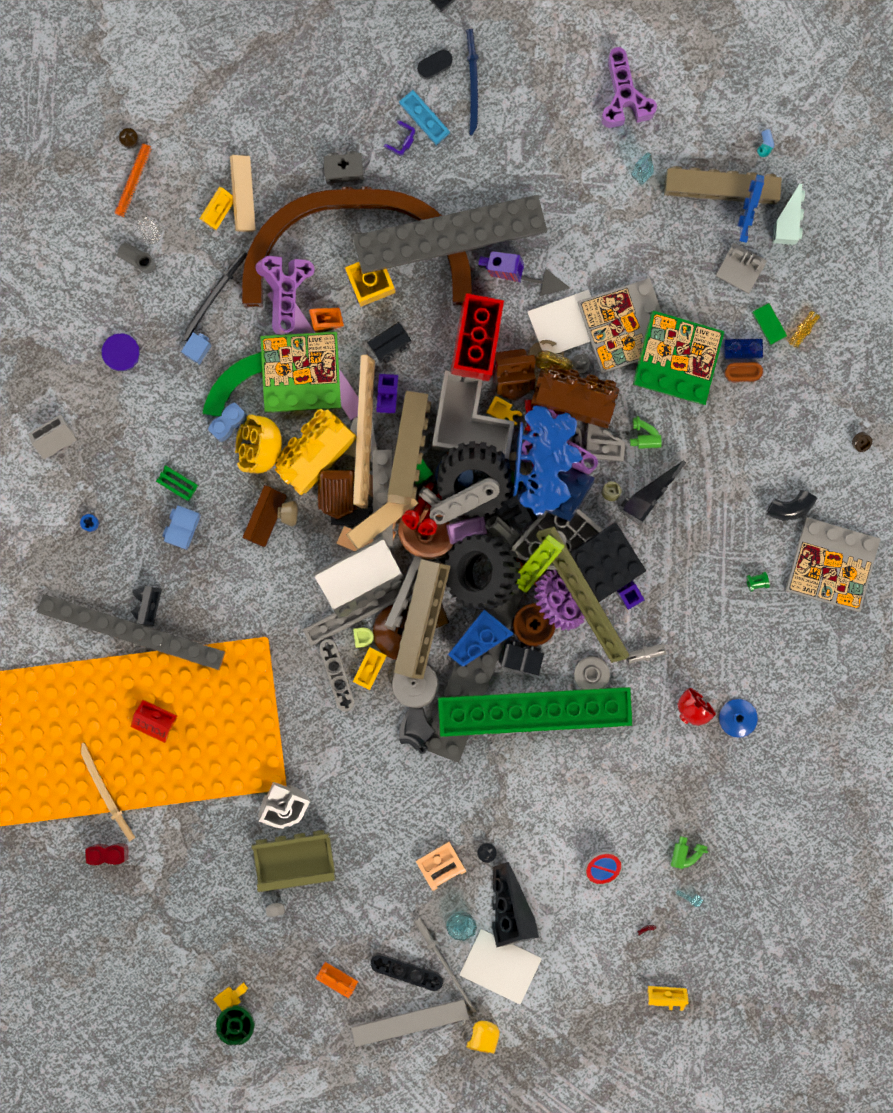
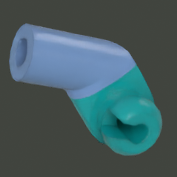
(768, 144)

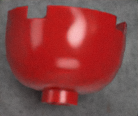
(694, 709)

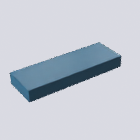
(424, 117)

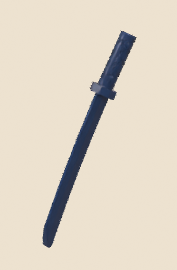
(472, 58)

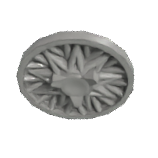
(591, 673)

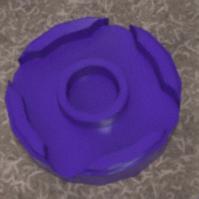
(120, 352)

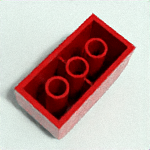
(477, 337)

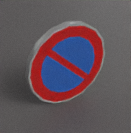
(603, 868)

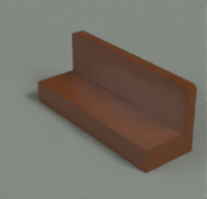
(264, 516)

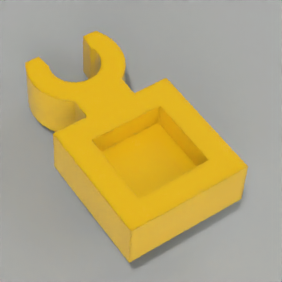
(501, 410)

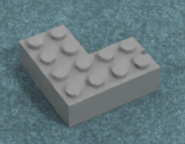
(459, 421)

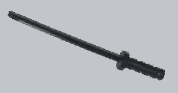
(214, 293)

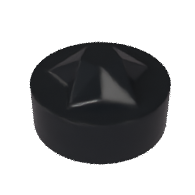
(486, 852)

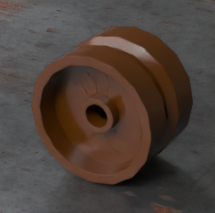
(525, 632)

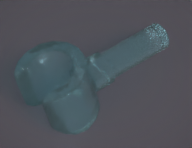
(695, 901)

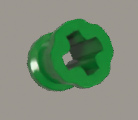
(757, 581)

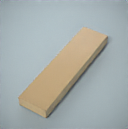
(242, 193)
(377, 522)

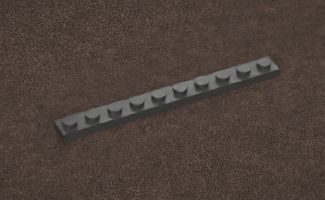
(131, 632)

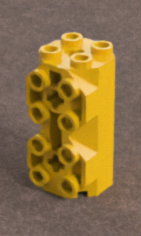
(319, 448)

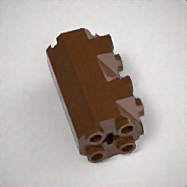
(583, 398)

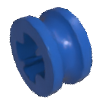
(94, 520)

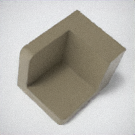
(524, 466)

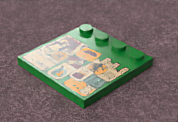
(678, 358)

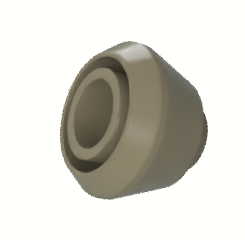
(288, 513)

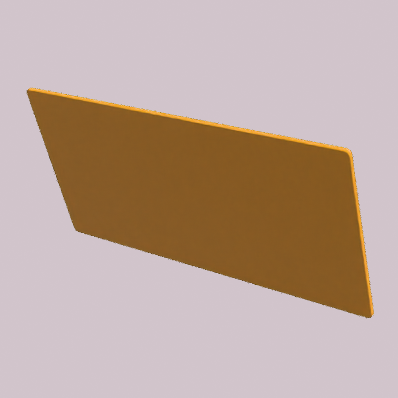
(217, 748)

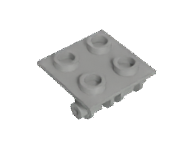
(741, 268)

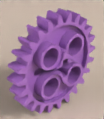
(557, 602)

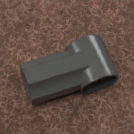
(136, 257)
(502, 530)

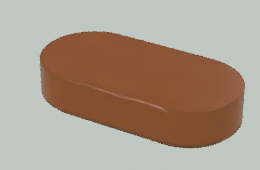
(743, 372)

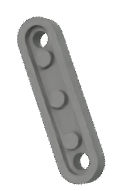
(464, 501)

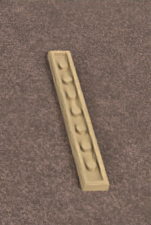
(364, 431)

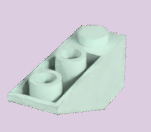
(787, 225)

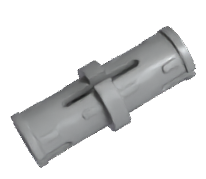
(646, 653)

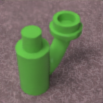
(645, 441)
(680, 853)

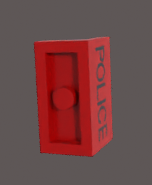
(153, 721)

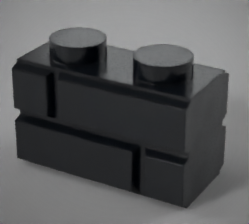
(389, 343)

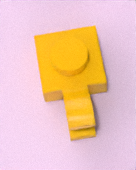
(230, 997)

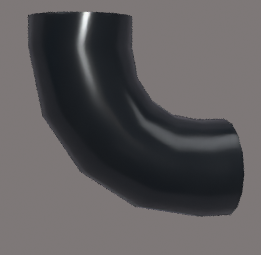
(793, 509)

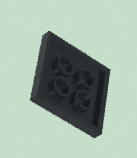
(607, 561)

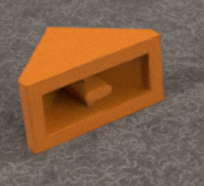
(326, 319)

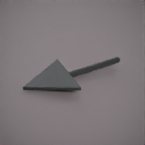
(549, 284)

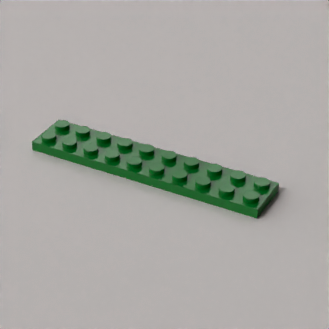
(535, 711)

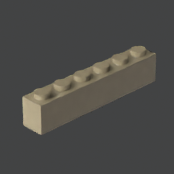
(719, 185)
(408, 448)
(421, 619)

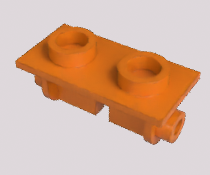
(336, 980)

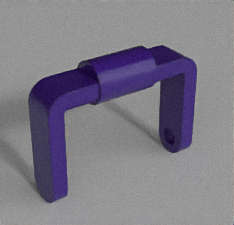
(407, 143)

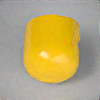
(484, 1037)

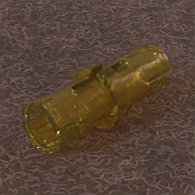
(804, 329)

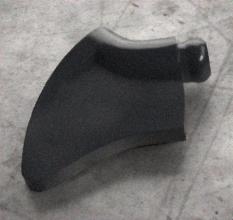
(416, 730)

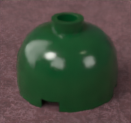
(235, 1025)

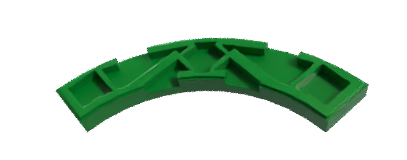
(229, 382)

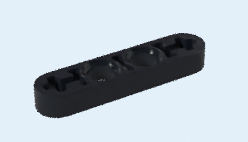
(407, 969)

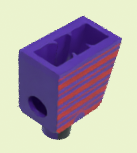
(509, 268)

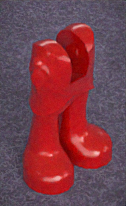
(412, 517)

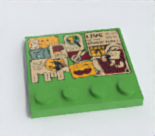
(300, 372)

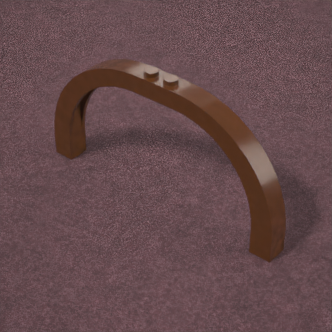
(342, 199)

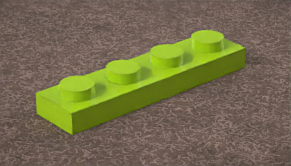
(538, 562)

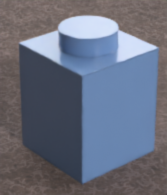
(196, 347)

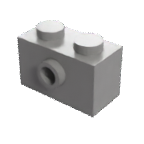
(52, 436)

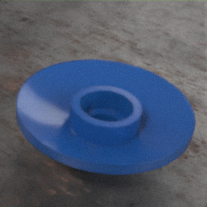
(728, 718)

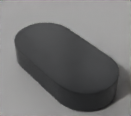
(435, 64)

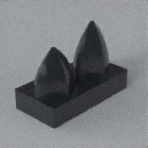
(150, 599)

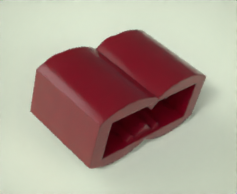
(102, 853)

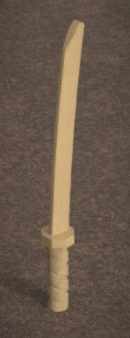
(116, 814)

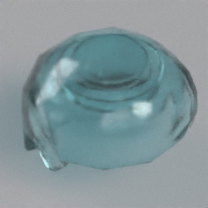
(461, 926)

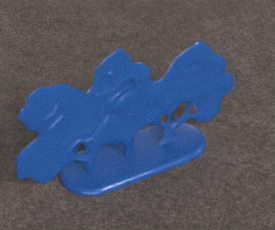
(549, 456)

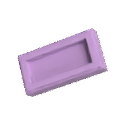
(465, 528)

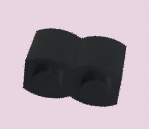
(522, 659)

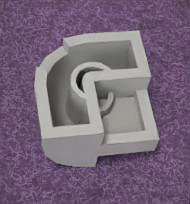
(283, 806)

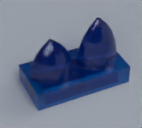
(743, 348)

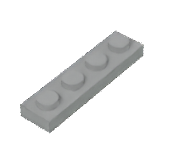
(402, 601)

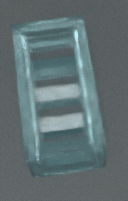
(643, 169)

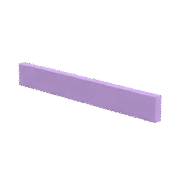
(349, 399)

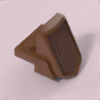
(514, 373)
(336, 492)

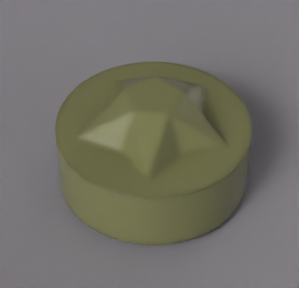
(611, 491)

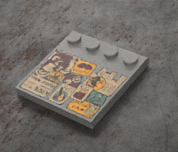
(618, 323)
(832, 564)

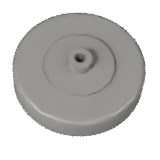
(413, 691)

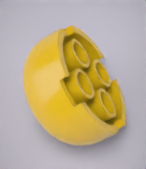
(267, 446)

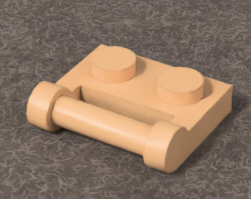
(436, 861)

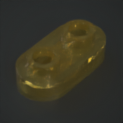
(545, 358)

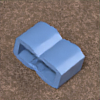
(224, 425)
(181, 527)

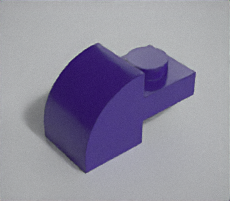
(387, 393)
(630, 595)

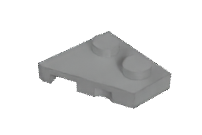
(604, 444)

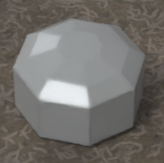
(275, 909)

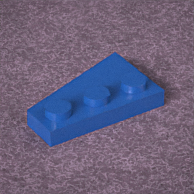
(749, 205)
(479, 638)

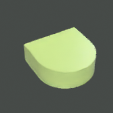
(363, 637)

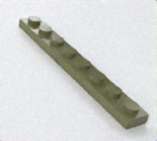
(586, 600)

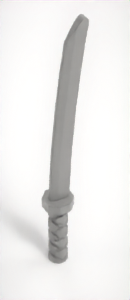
(432, 944)

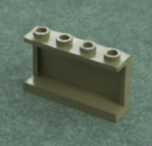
(293, 861)

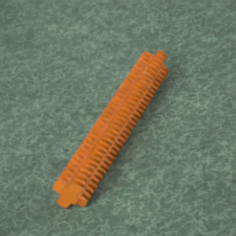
(133, 177)

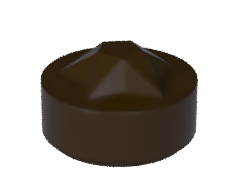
(128, 138)
(862, 442)

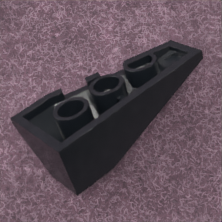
(644, 500)
(513, 915)

